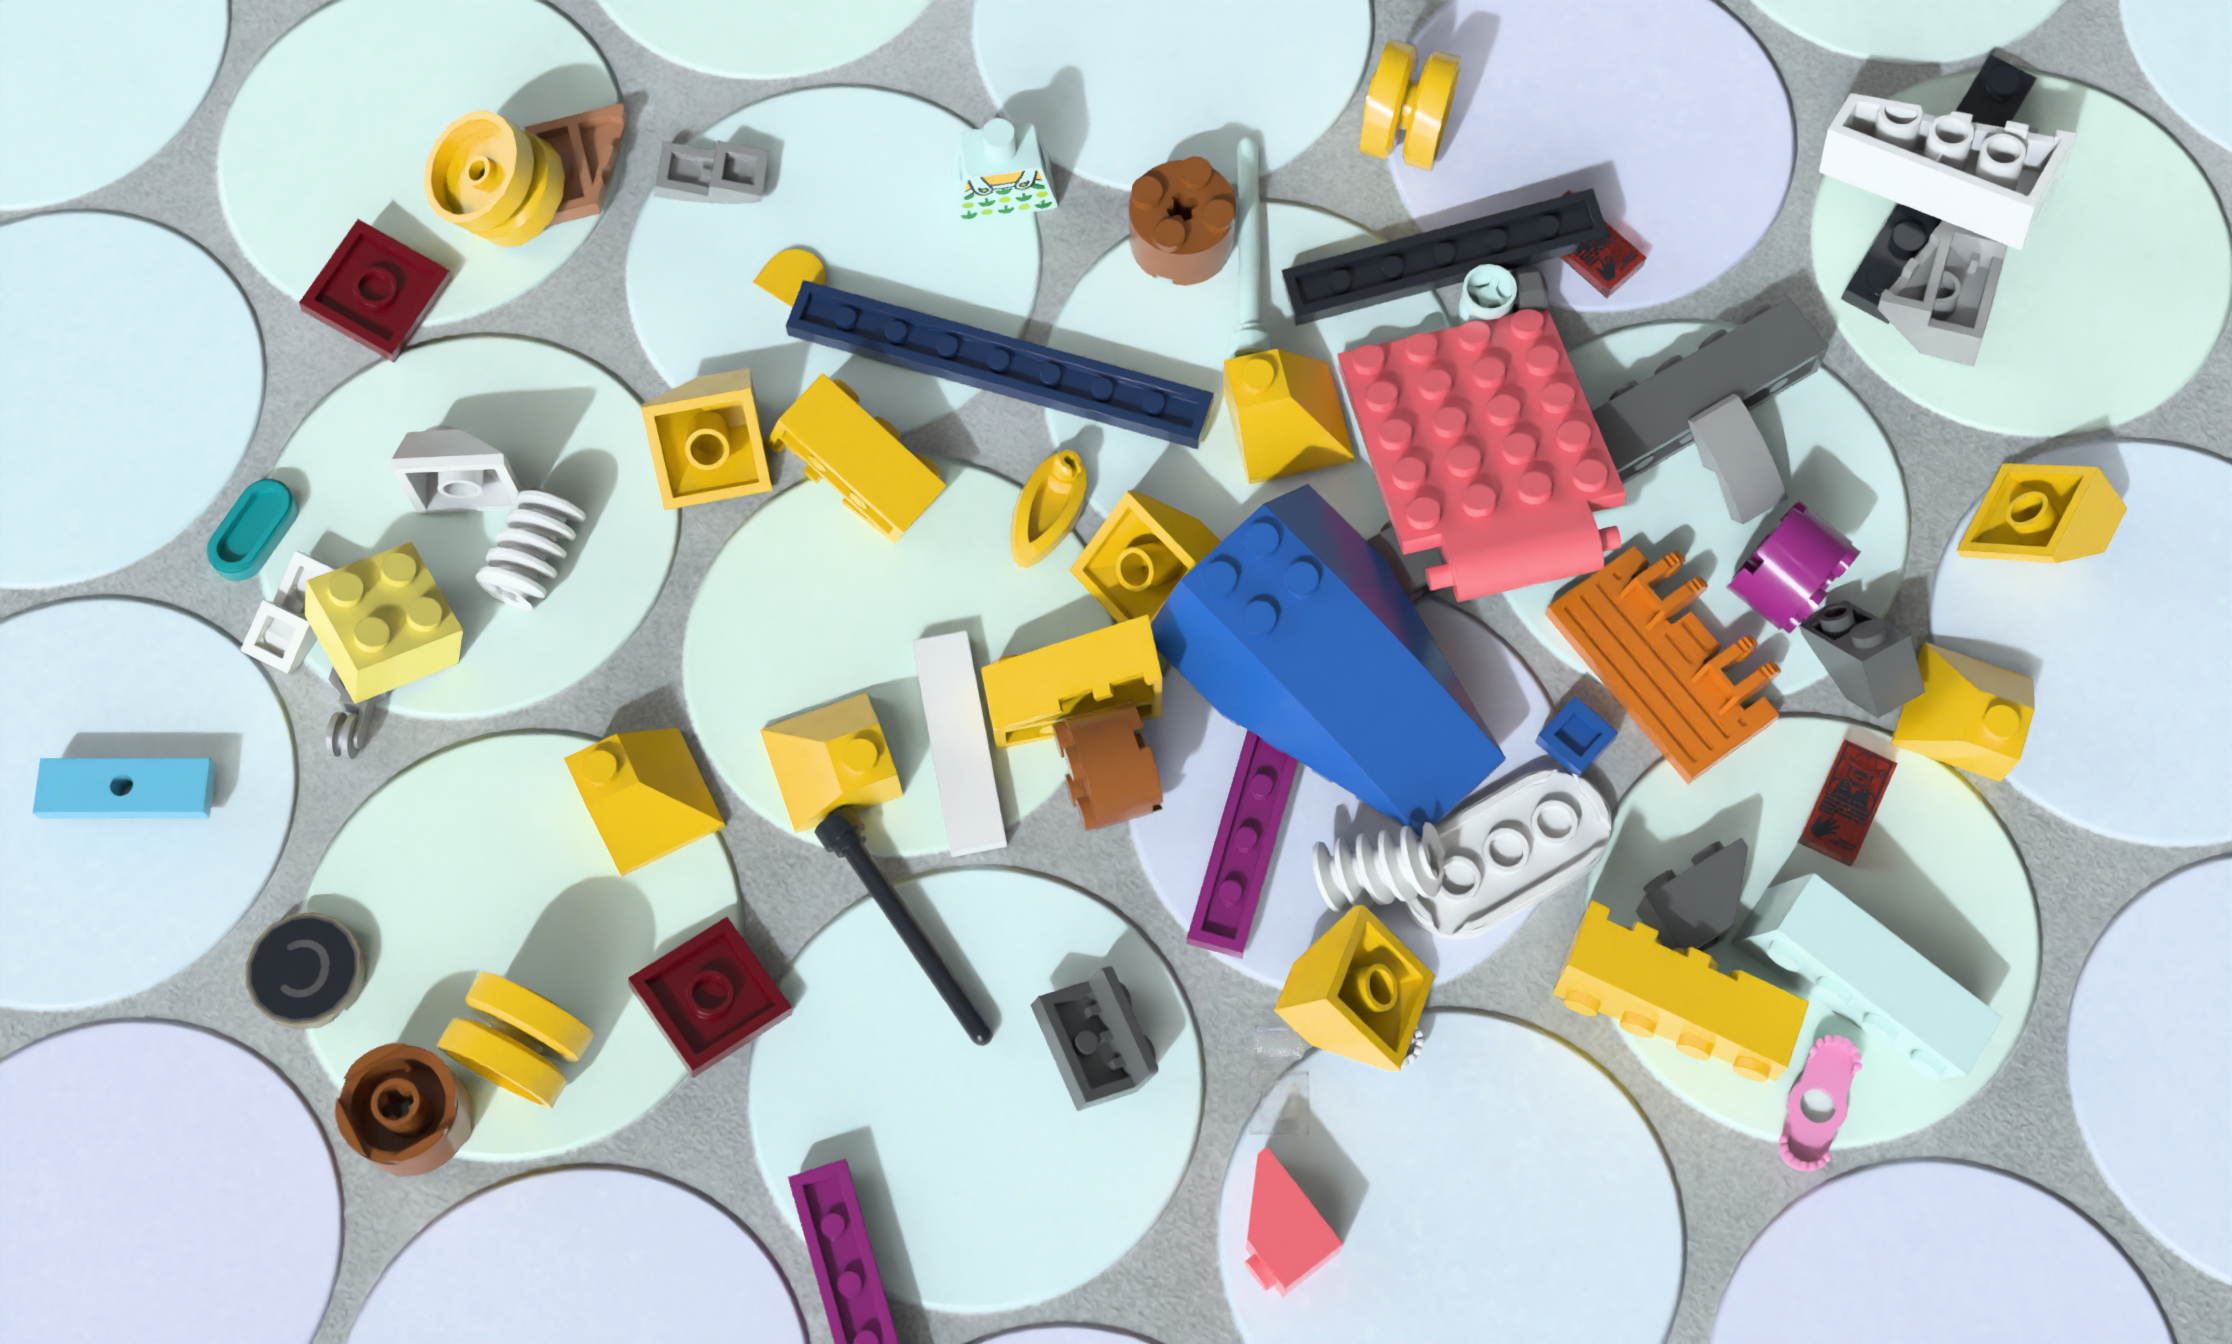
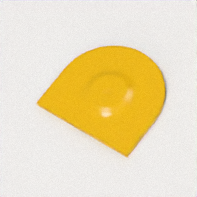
(786, 272)

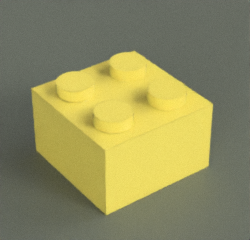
(383, 622)

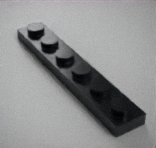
(1993, 101)
(1444, 256)

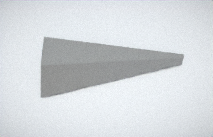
(1947, 293)

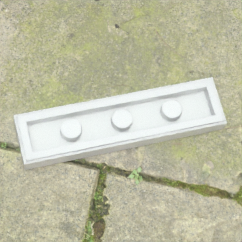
(959, 744)

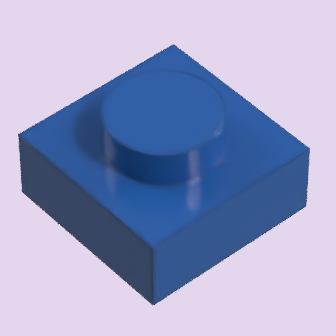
(1576, 737)

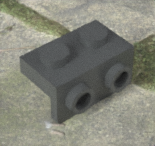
(1096, 1039)

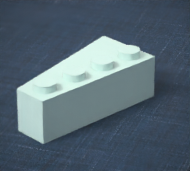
(1867, 976)

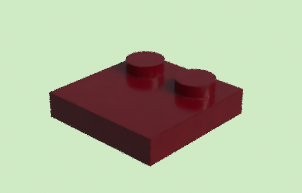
(375, 290)
(710, 997)

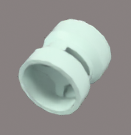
(1486, 288)

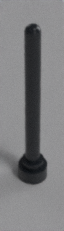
(844, 835)

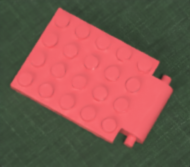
(1486, 452)

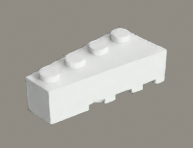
(1947, 165)

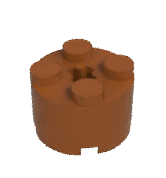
(1182, 221)
(1108, 766)
(372, 1107)

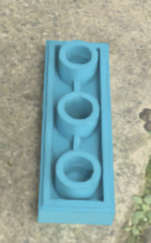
(96, 787)

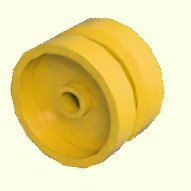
(1407, 104)
(494, 179)
(520, 1031)

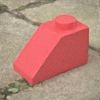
(1285, 1230)

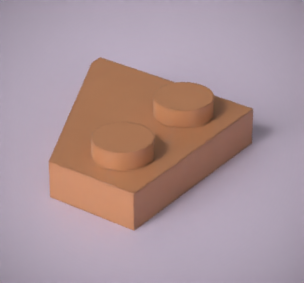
(588, 155)

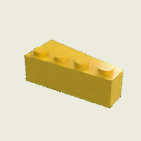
(1679, 996)

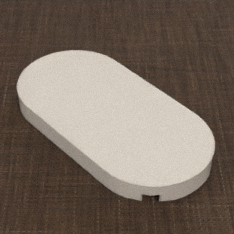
(1513, 852)

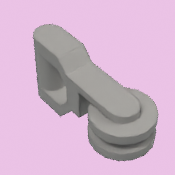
(344, 733)

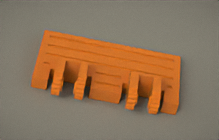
(1664, 668)

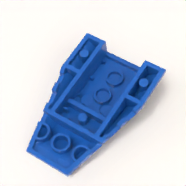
(1328, 661)

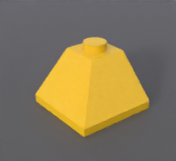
(1284, 415)
(707, 440)
(2044, 515)
(1141, 556)
(1968, 715)
(831, 761)
(644, 795)
(1357, 992)

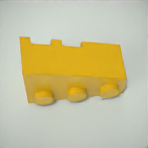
(858, 457)
(1073, 678)

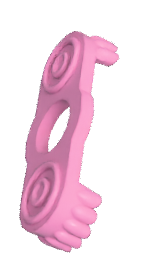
(1831, 1070)

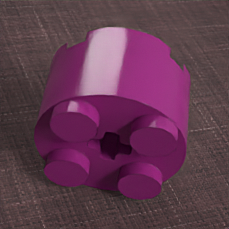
(1793, 568)

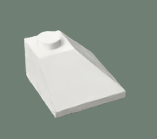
(453, 472)

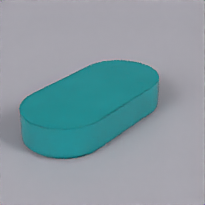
(252, 529)

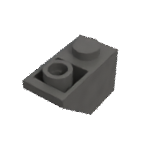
(1865, 657)
(1699, 903)

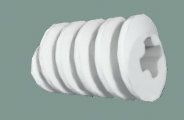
(526, 546)
(1379, 872)

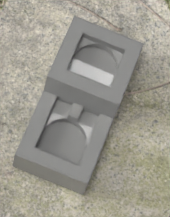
(711, 176)
(1740, 458)

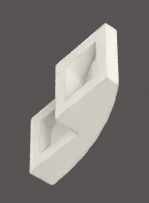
(280, 629)

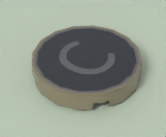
(305, 971)

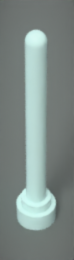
(1250, 335)

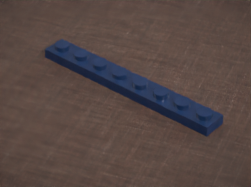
(1000, 364)

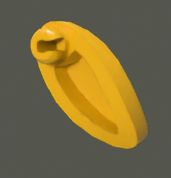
(1047, 507)

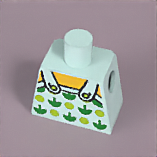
(1001, 171)

